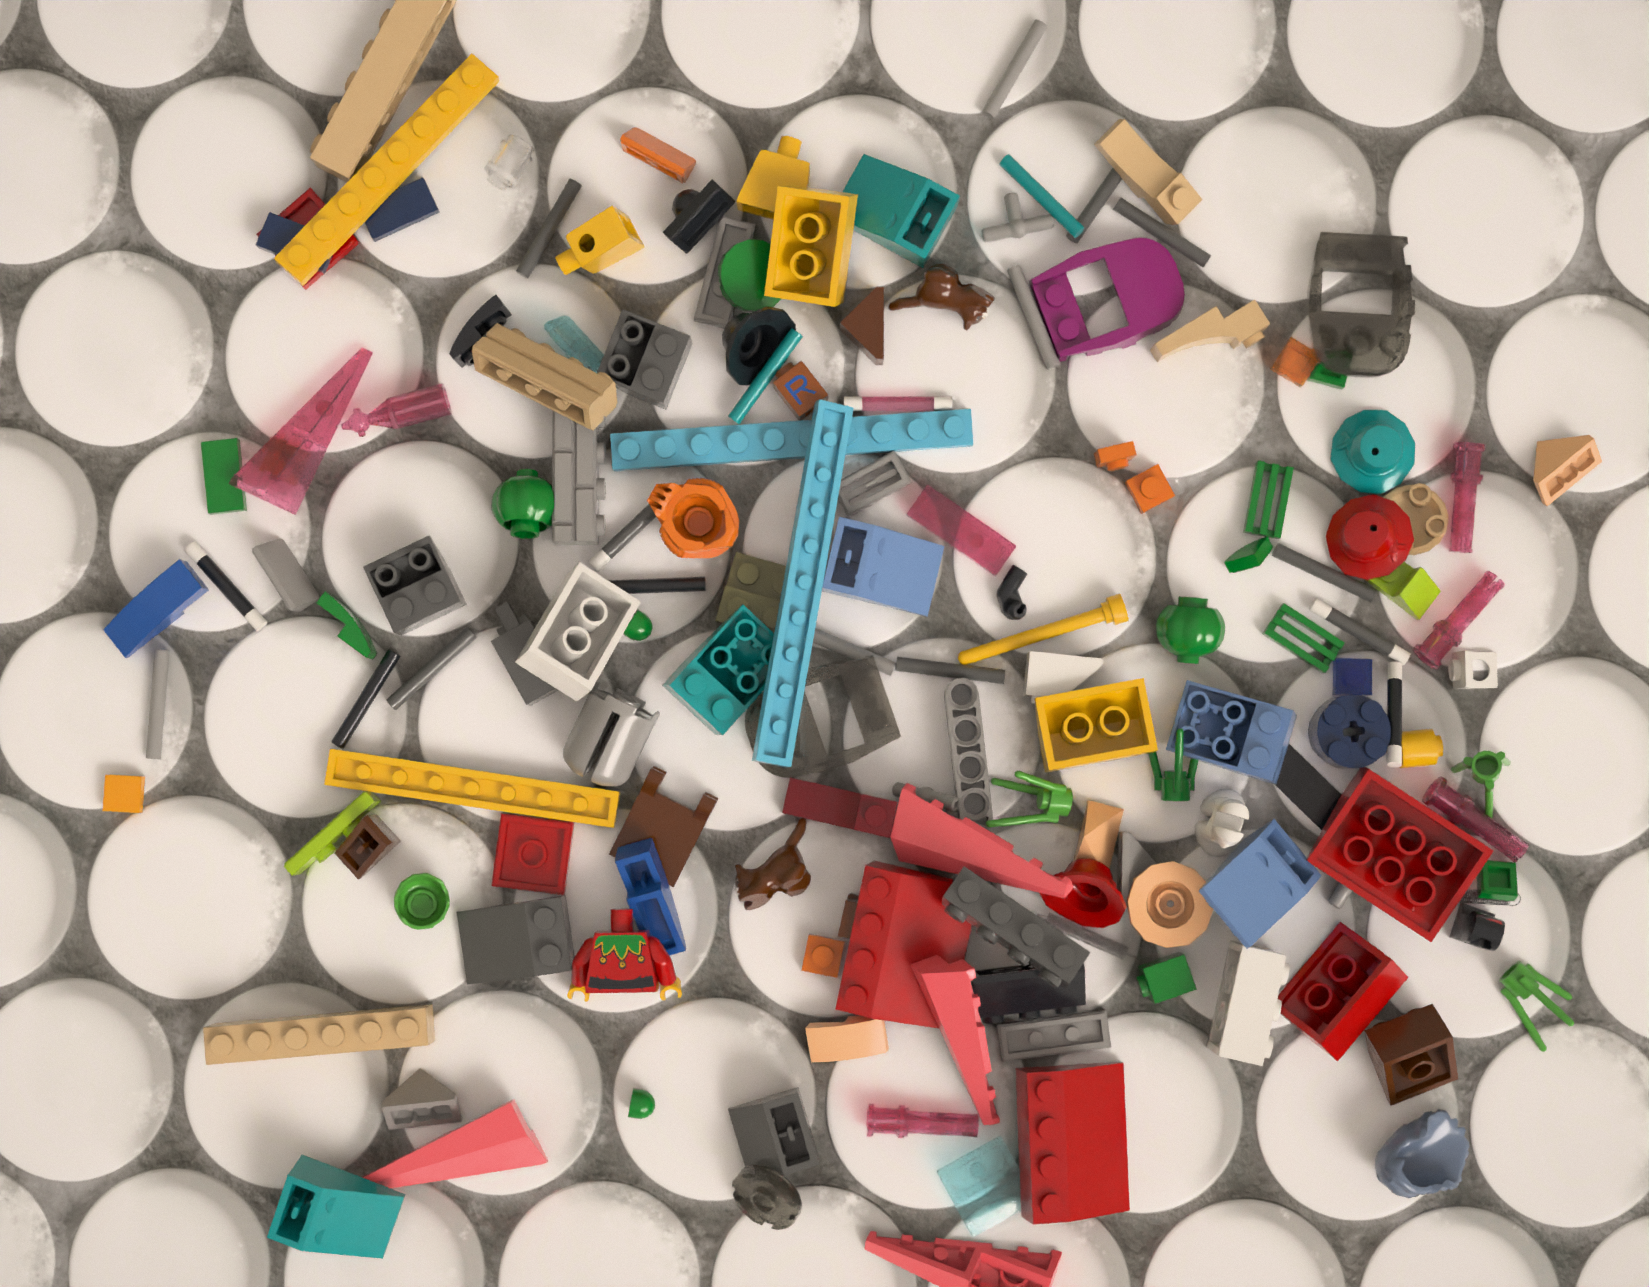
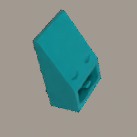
(900, 208)
(725, 671)
(334, 1211)

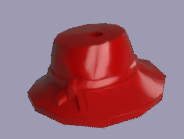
(1366, 552)
(1093, 898)

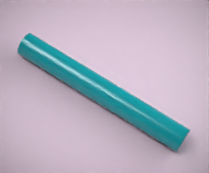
(1042, 196)
(765, 376)

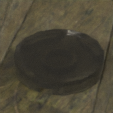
(767, 1196)

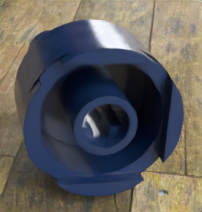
(1370, 727)

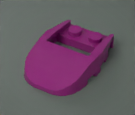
(1144, 283)

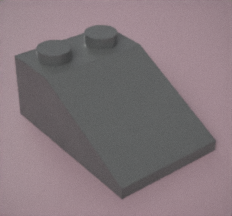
(516, 940)

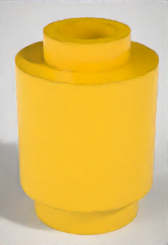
(1420, 748)

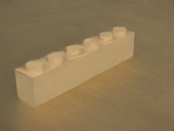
(378, 85)
(319, 1034)

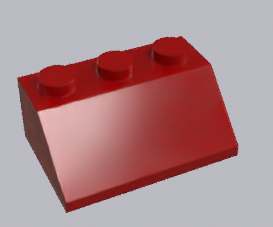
(1340, 990)

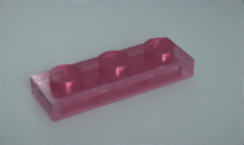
(961, 530)

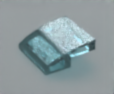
(984, 1185)

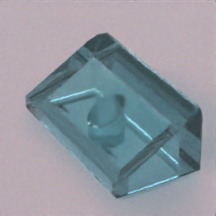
(574, 342)

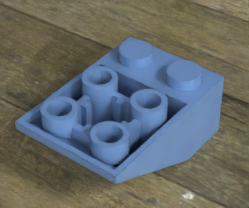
(882, 567)
(1233, 731)
(1259, 882)

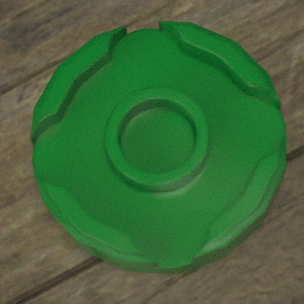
(744, 275)

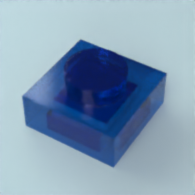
(1352, 676)

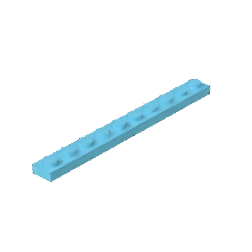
(787, 440)
(802, 584)

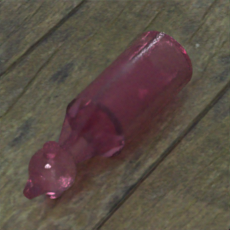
(403, 410)

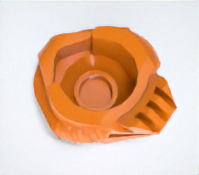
(695, 517)

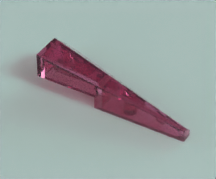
(290, 459)

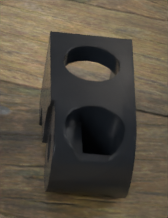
(1477, 928)

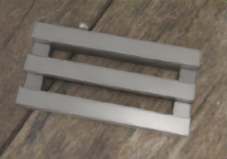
(898, 469)

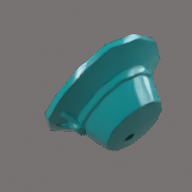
(1353, 451)

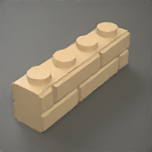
(545, 376)

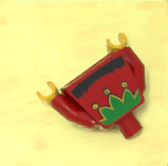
(623, 961)

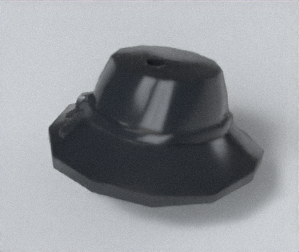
(752, 341)

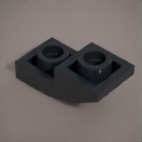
(479, 324)

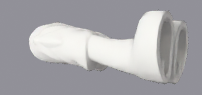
(1226, 819)

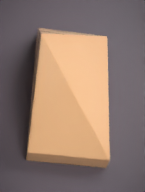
(1562, 464)
(1098, 833)

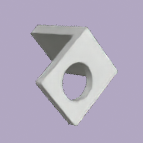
(1461, 669)

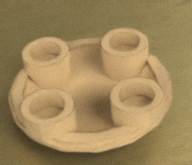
(1426, 514)

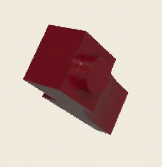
(839, 807)

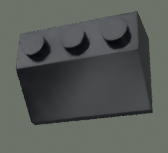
(1024, 992)

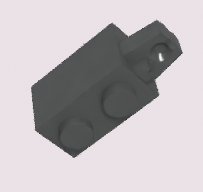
(509, 644)

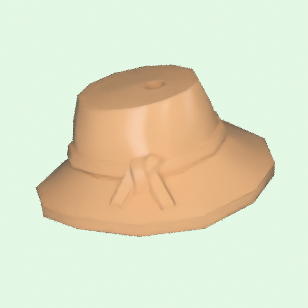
(1165, 924)

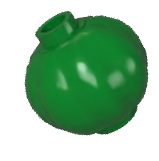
(524, 504)
(1190, 629)

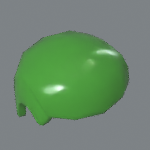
(421, 901)

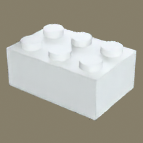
(578, 632)
(1247, 1003)

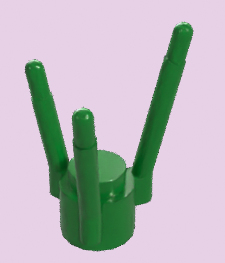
(1176, 783)

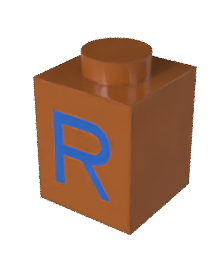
(798, 389)

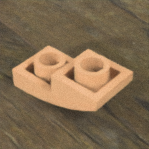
(846, 1040)

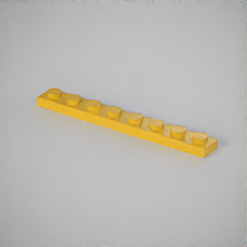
(387, 169)
(472, 788)

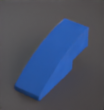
(155, 607)
(650, 894)

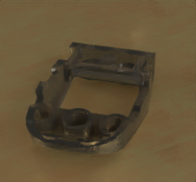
(1361, 341)
(870, 708)

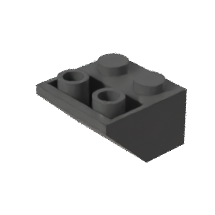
(645, 358)
(414, 586)
(775, 1133)

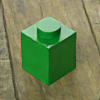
(1165, 978)

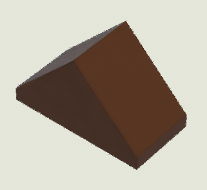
(866, 326)
(366, 845)

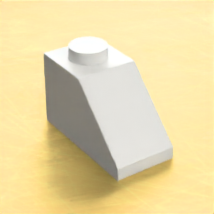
(1056, 673)

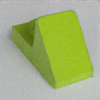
(1408, 588)

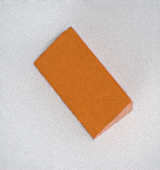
(657, 154)

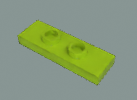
(321, 845)

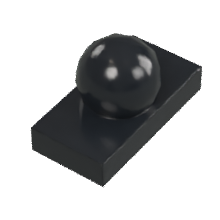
(697, 214)

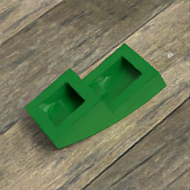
(353, 632)

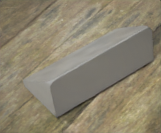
(286, 574)

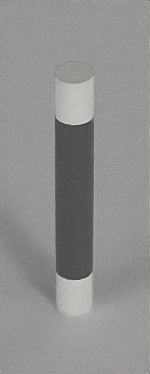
(622, 538)
(1359, 631)

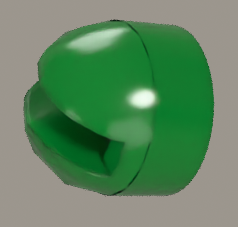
(639, 627)
(641, 1104)

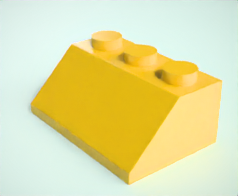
(810, 245)
(1094, 725)

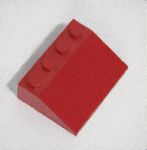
(1398, 853)
(893, 926)
(1072, 1142)

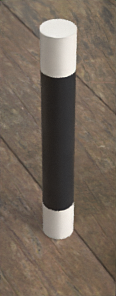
(226, 586)
(1394, 713)

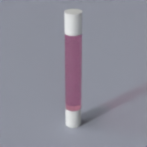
(899, 403)

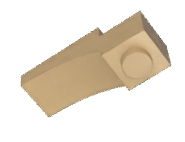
(1147, 173)
(1238, 328)

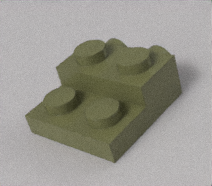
(754, 584)

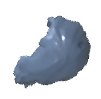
(1423, 1156)

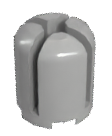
(624, 743)

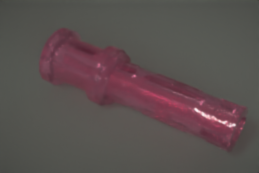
(1466, 478)
(1448, 632)
(1462, 810)
(902, 1121)

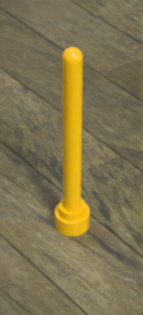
(1110, 611)

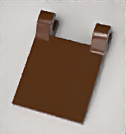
(667, 822)

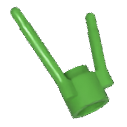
(1485, 769)
(1051, 797)
(1520, 981)

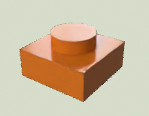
(1115, 456)
(1149, 489)
(823, 955)

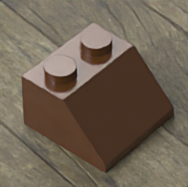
(1412, 1054)

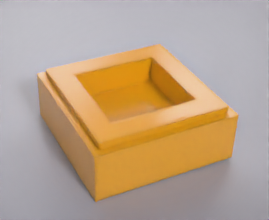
(123, 793)

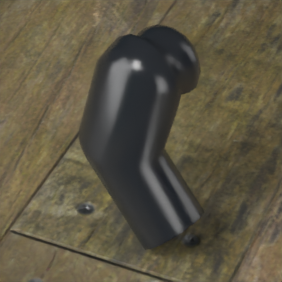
(1008, 594)

